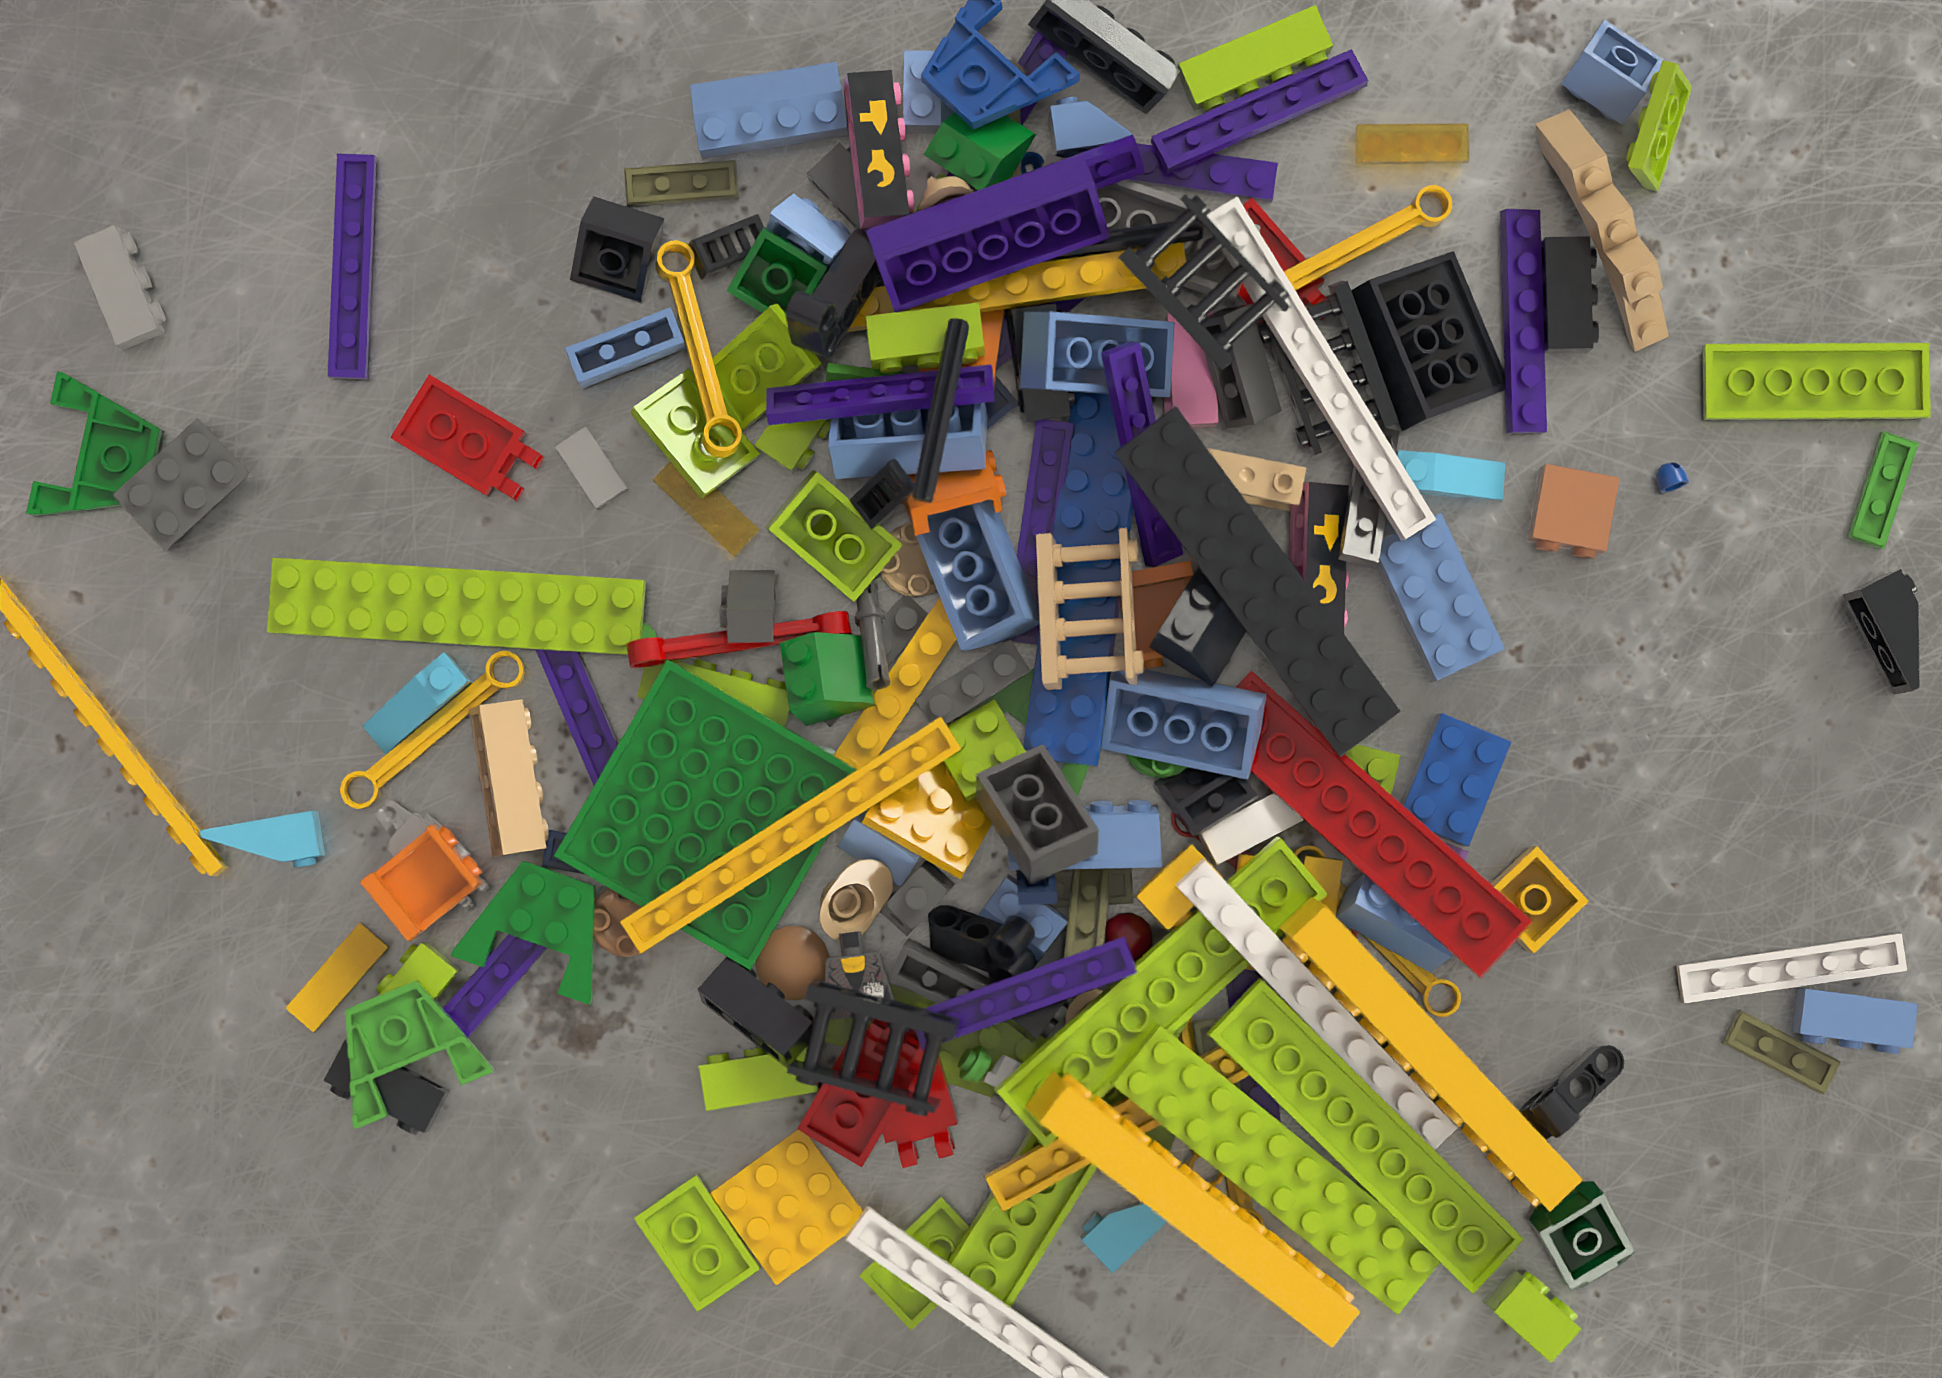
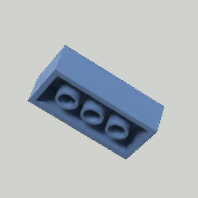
(1066, 351)
(868, 442)
(1437, 600)

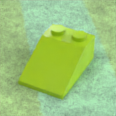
(832, 535)

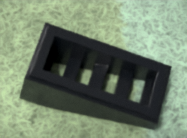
(701, 261)
(870, 506)

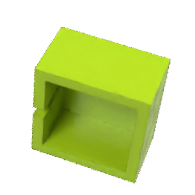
(1526, 1309)

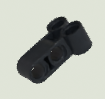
(982, 942)
(1556, 1109)

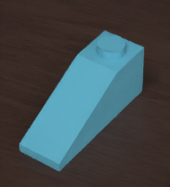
(1454, 475)
(417, 702)
(279, 838)
(1120, 1232)

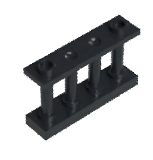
(1194, 316)
(1364, 373)
(900, 1020)

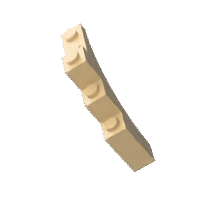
(1611, 224)

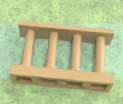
(1263, 481)
(1055, 592)

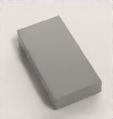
(591, 467)

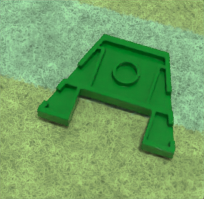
(110, 453)
(544, 911)

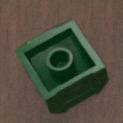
(1582, 1235)

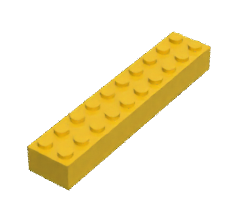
(1436, 1060)
(1199, 1213)

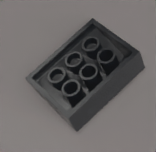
(1429, 340)

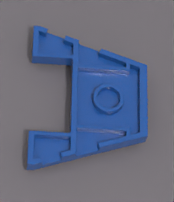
(979, 79)

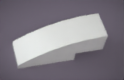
(1247, 828)

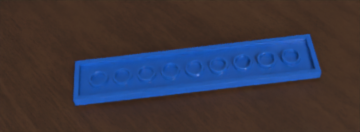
(1088, 513)

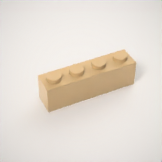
(508, 777)

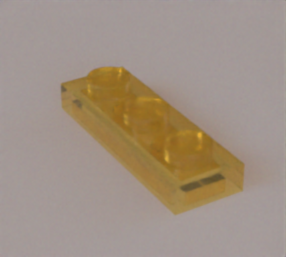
(1412, 143)
(712, 512)

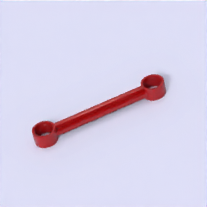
(657, 650)

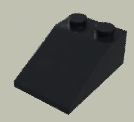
(1890, 623)

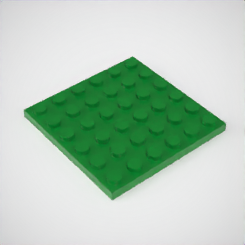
(689, 788)

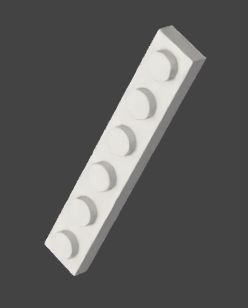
(1791, 968)

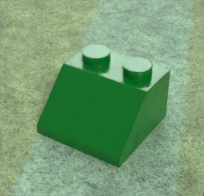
(981, 154)
(775, 273)
(825, 676)

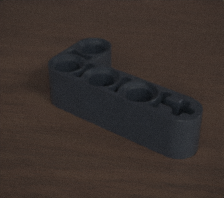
(822, 319)

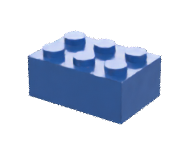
(1454, 778)

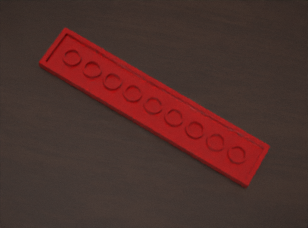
(1382, 837)

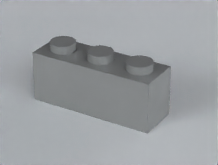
(120, 287)

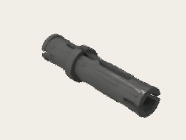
(870, 620)

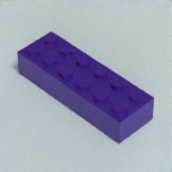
(988, 233)

